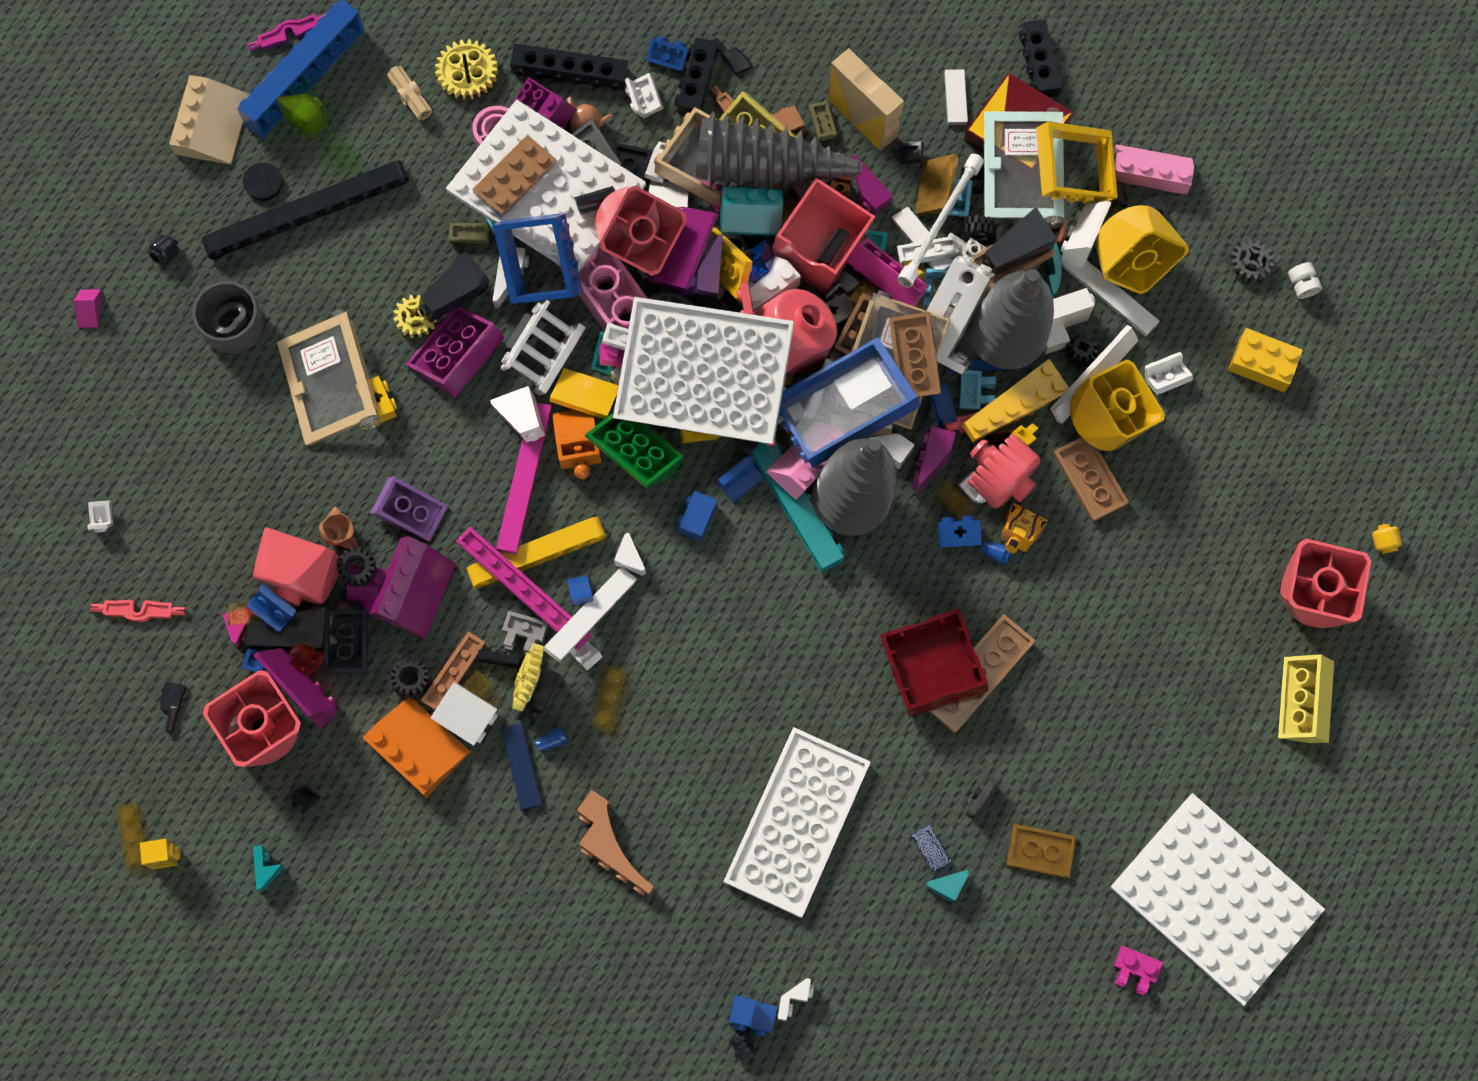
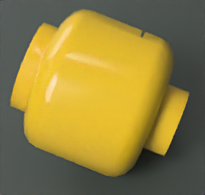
(1387, 538)

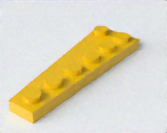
(1025, 397)

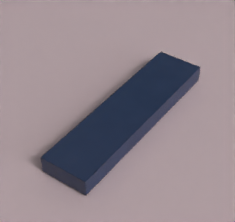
(521, 766)

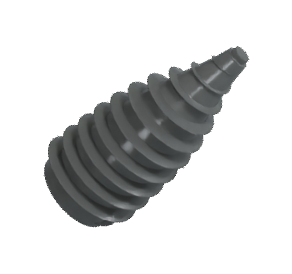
(763, 155)
(1013, 320)
(855, 487)

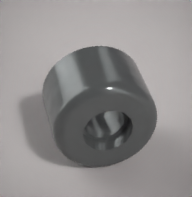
(219, 301)

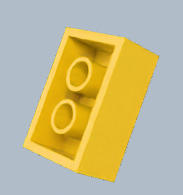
(1265, 360)

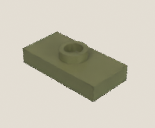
(822, 121)
(469, 233)

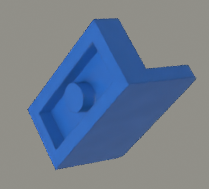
(942, 407)
(740, 479)

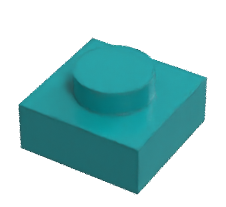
(878, 238)

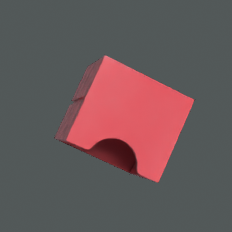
(811, 228)

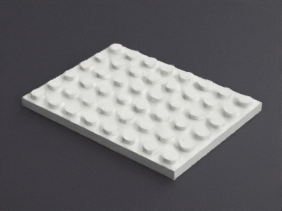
(576, 173)
(704, 370)
(1217, 899)

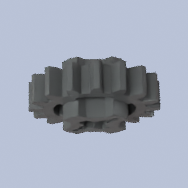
(1252, 260)

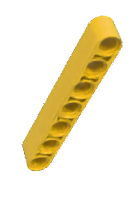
(544, 549)

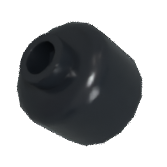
(163, 249)

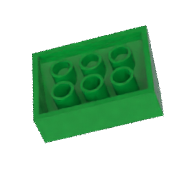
(636, 449)

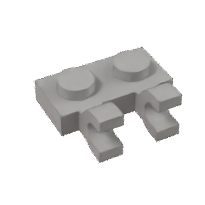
(523, 627)

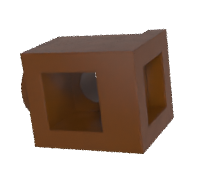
(842, 184)

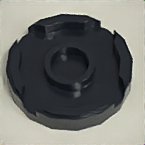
(262, 181)

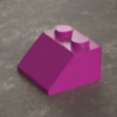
(368, 593)

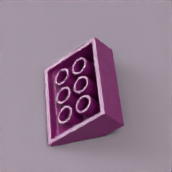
(687, 251)
(455, 350)
(413, 587)
(299, 686)

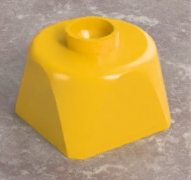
(1138, 248)
(1114, 407)

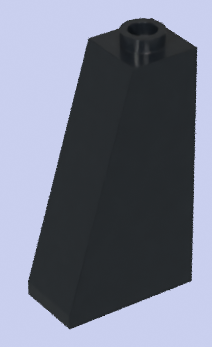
(1021, 243)
(453, 288)
(302, 627)

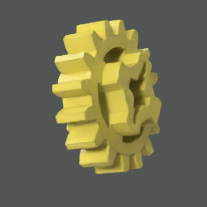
(413, 325)

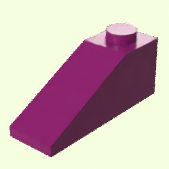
(871, 191)

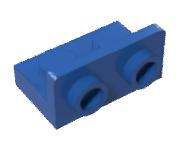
(667, 54)
(270, 608)

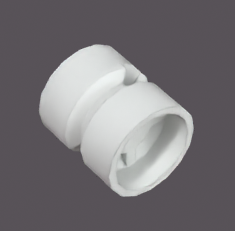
(1305, 282)

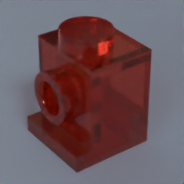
(305, 658)

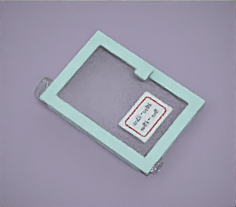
(1013, 166)

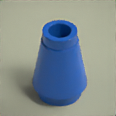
(996, 552)
(552, 739)

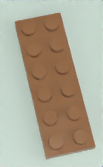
(998, 655)

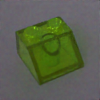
(304, 113)

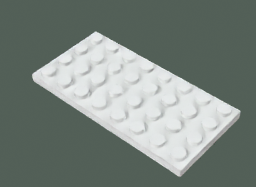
(797, 822)

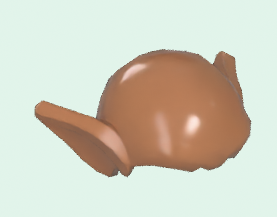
(584, 114)
(338, 530)

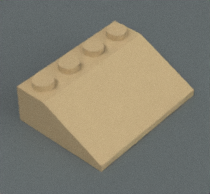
(208, 121)

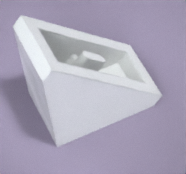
(628, 556)

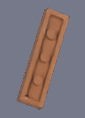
(454, 669)

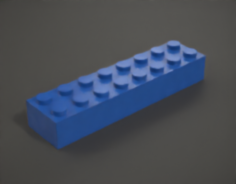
(301, 67)

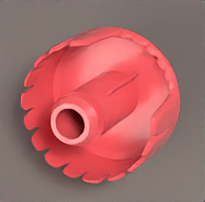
(1004, 472)

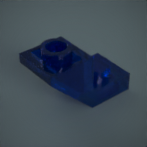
(762, 261)

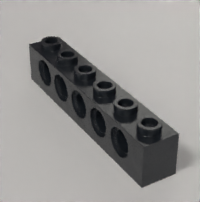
(561, 60)

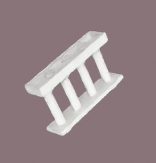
(551, 365)

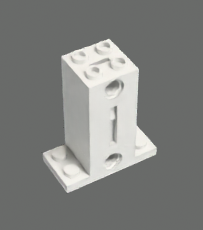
(958, 300)

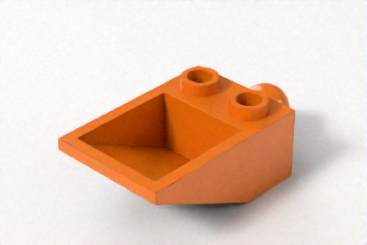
(572, 447)

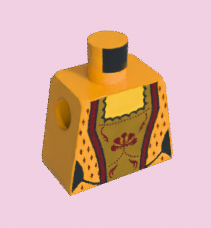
(1021, 528)

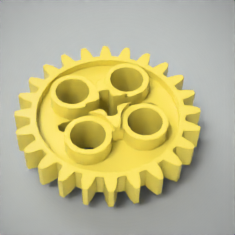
(449, 72)
(527, 677)

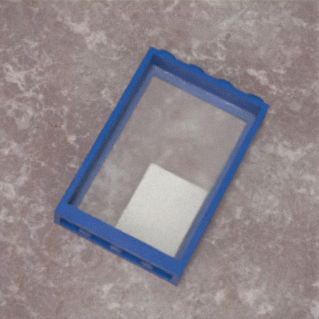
(846, 402)

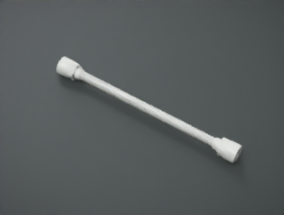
(909, 273)

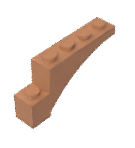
(602, 844)

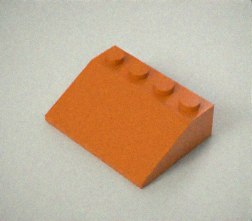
(416, 746)

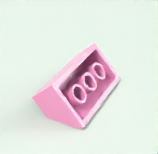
(1153, 169)
(793, 473)

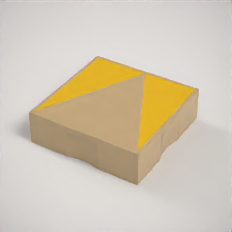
(864, 99)

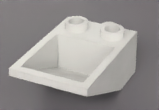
(670, 193)

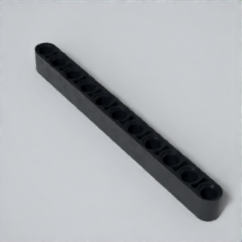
(305, 209)

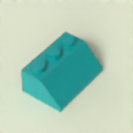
(751, 211)

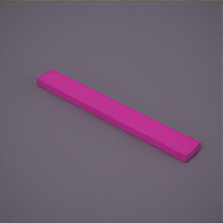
(522, 488)
(516, 582)

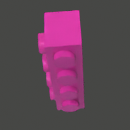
(884, 271)

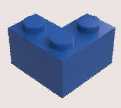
(752, 1015)

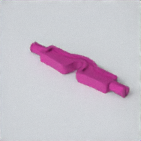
(278, 35)

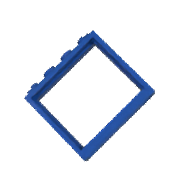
(511, 264)

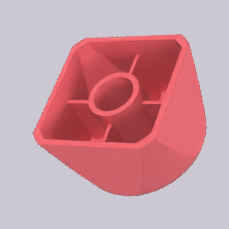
(651, 238)
(813, 328)
(295, 568)
(1340, 573)
(237, 710)

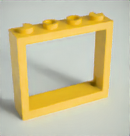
(1105, 162)

